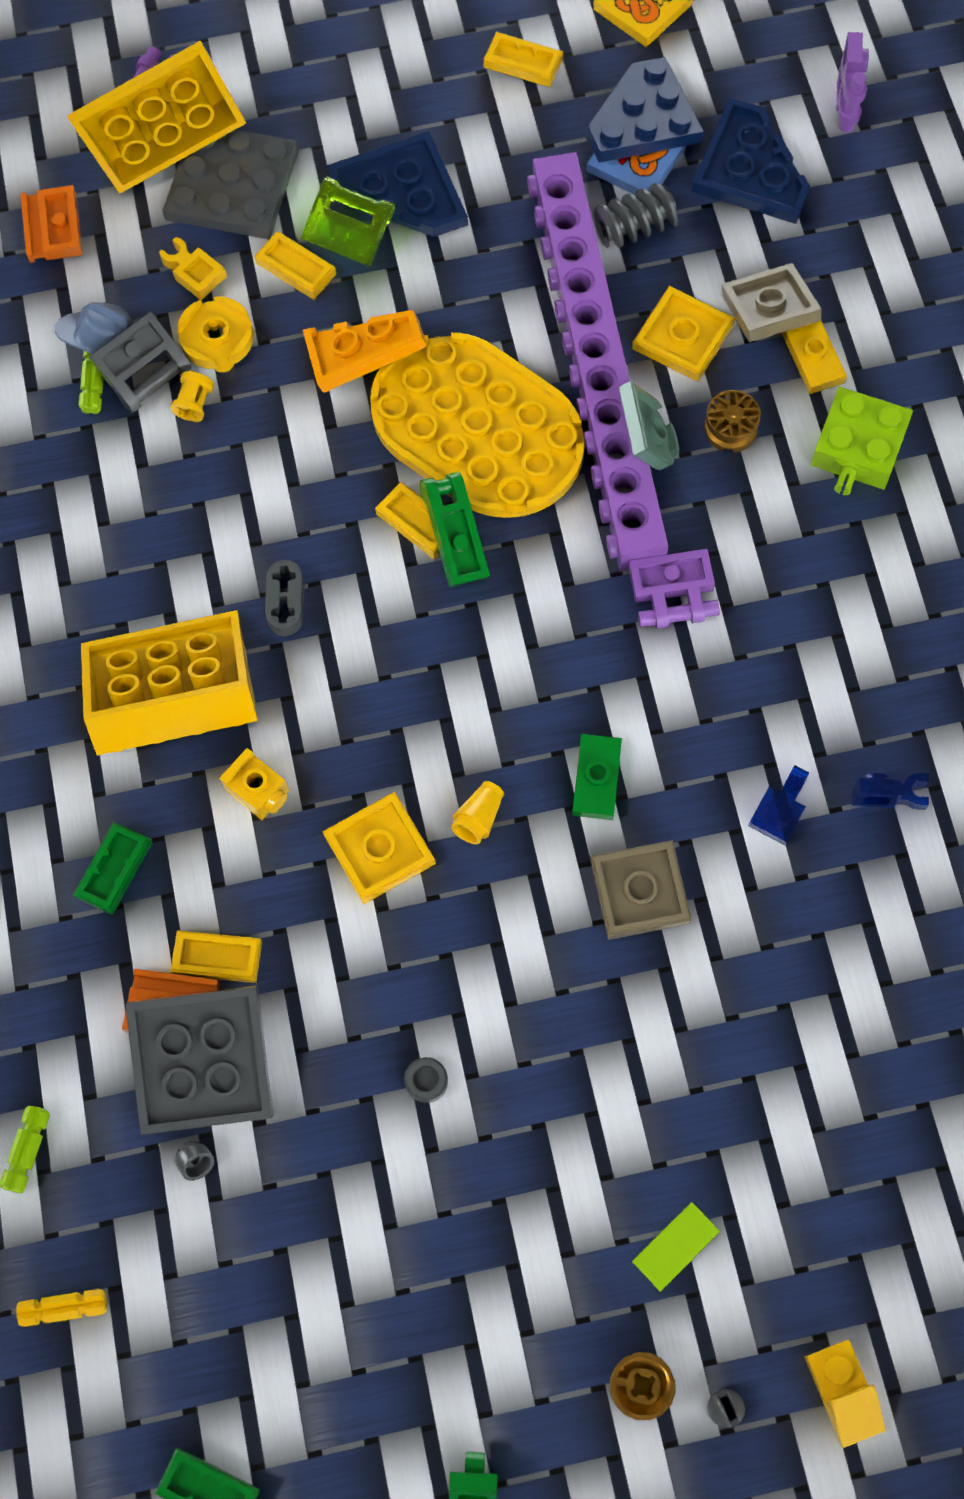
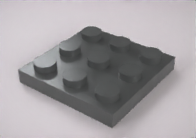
(233, 184)
(199, 1060)

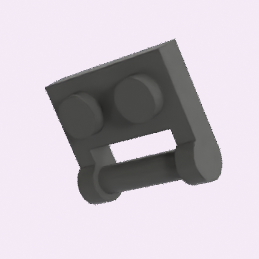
(131, 352)

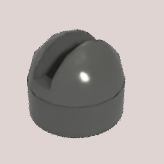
(194, 1170)
(717, 1411)

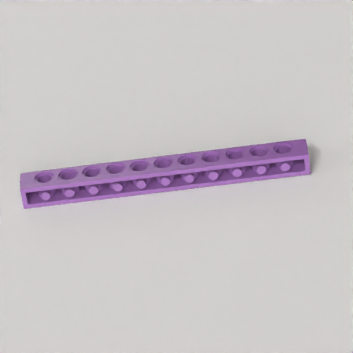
(564, 204)

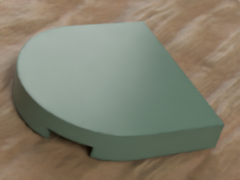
(648, 434)

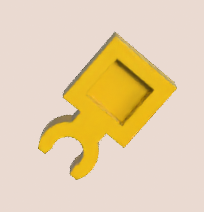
(194, 271)

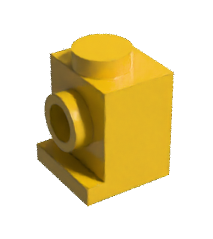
(242, 775)

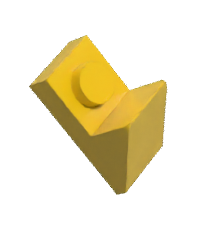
(846, 1394)

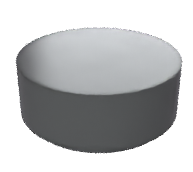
(426, 1080)

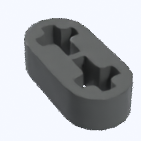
(293, 598)

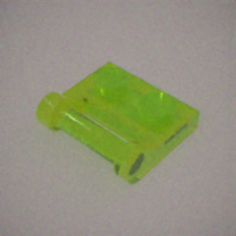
(342, 233)

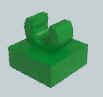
(473, 1482)

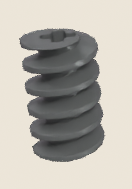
(635, 213)

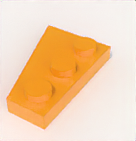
(359, 349)

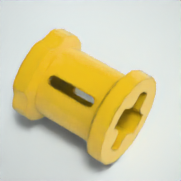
(192, 396)

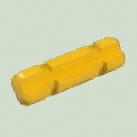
(61, 1307)

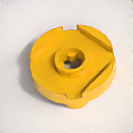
(218, 352)

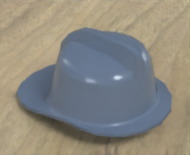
(93, 326)

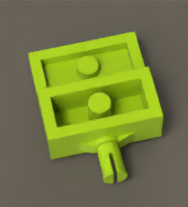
(861, 439)

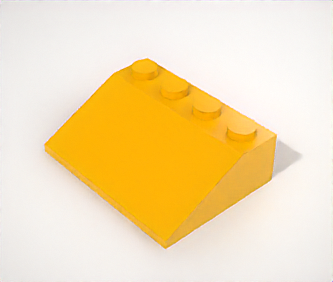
(158, 117)
(166, 683)

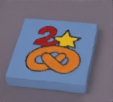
(638, 170)

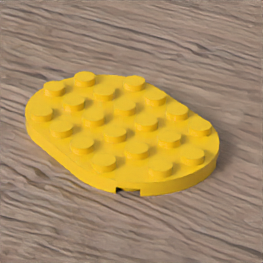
(479, 415)

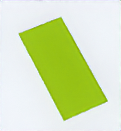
(676, 1246)

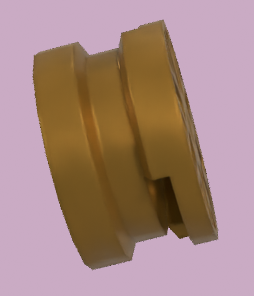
(732, 421)
(642, 1386)

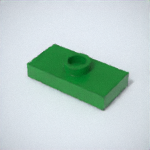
(597, 777)
(112, 868)
(196, 1479)

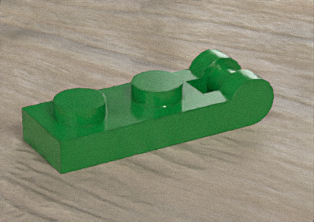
(455, 529)

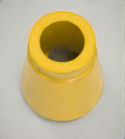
(477, 814)

